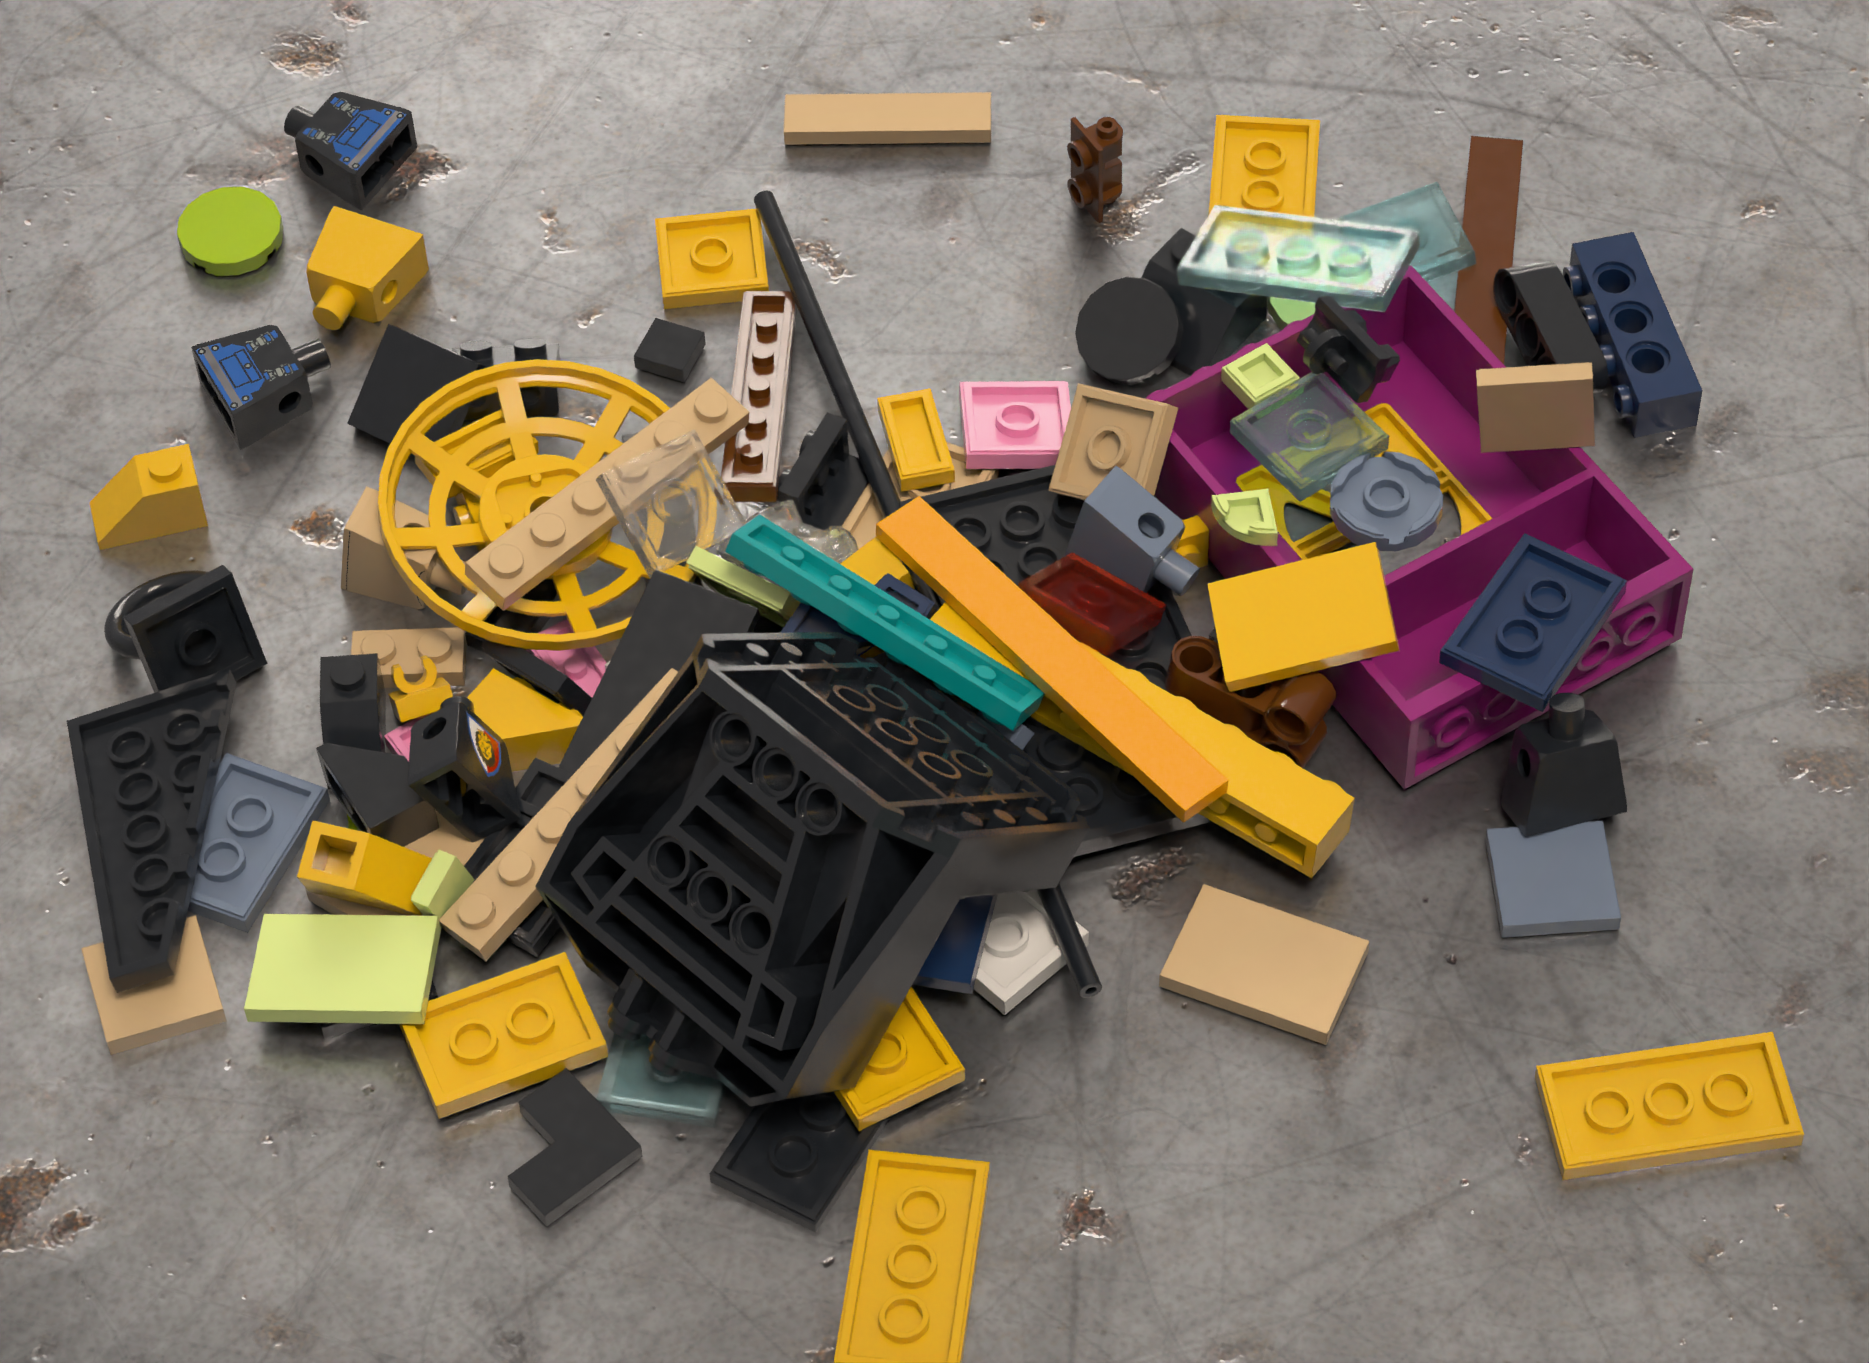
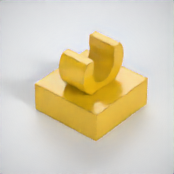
(418, 697)

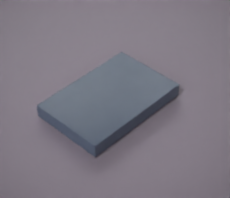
(251, 839)

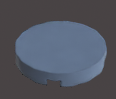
(1386, 501)

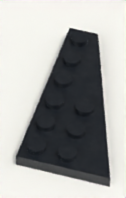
(145, 807)

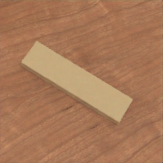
(887, 118)

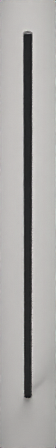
(888, 501)

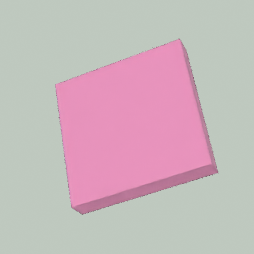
(1013, 423)

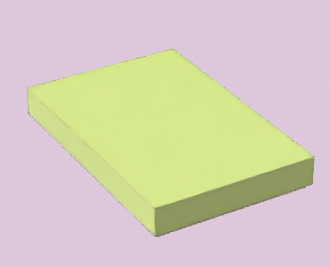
(343, 969)

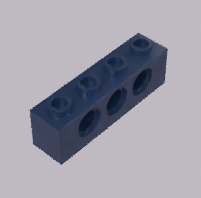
(1636, 335)

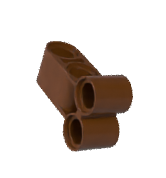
(1276, 714)

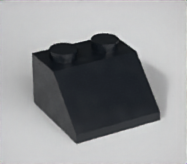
(1211, 318)

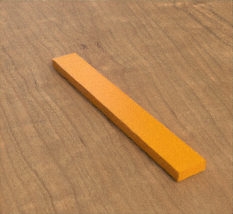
(1052, 659)

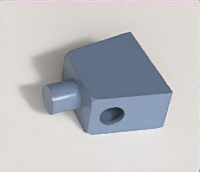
(1132, 535)

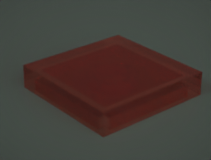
(1093, 603)

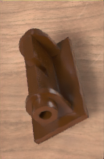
(1095, 165)

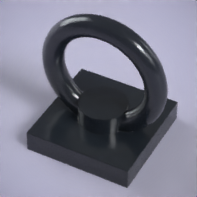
(185, 628)

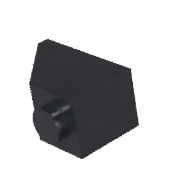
(353, 701)
(377, 793)

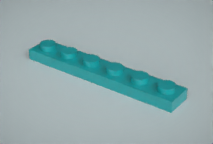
(885, 622)

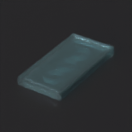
(1299, 257)

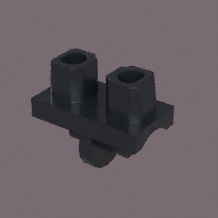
(1340, 345)

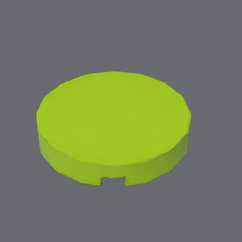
(230, 230)

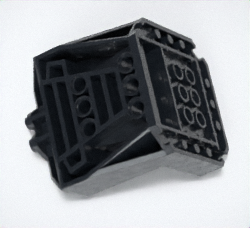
(790, 856)

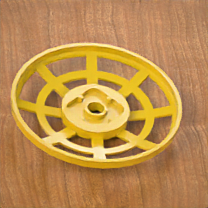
(516, 493)

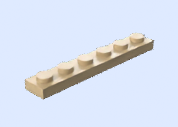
(580, 510)
(506, 888)

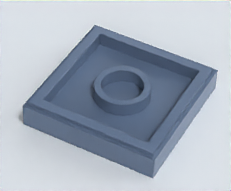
(1553, 880)

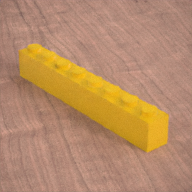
(1267, 794)

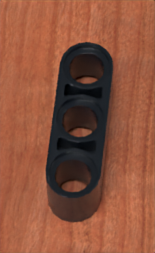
(1547, 319)

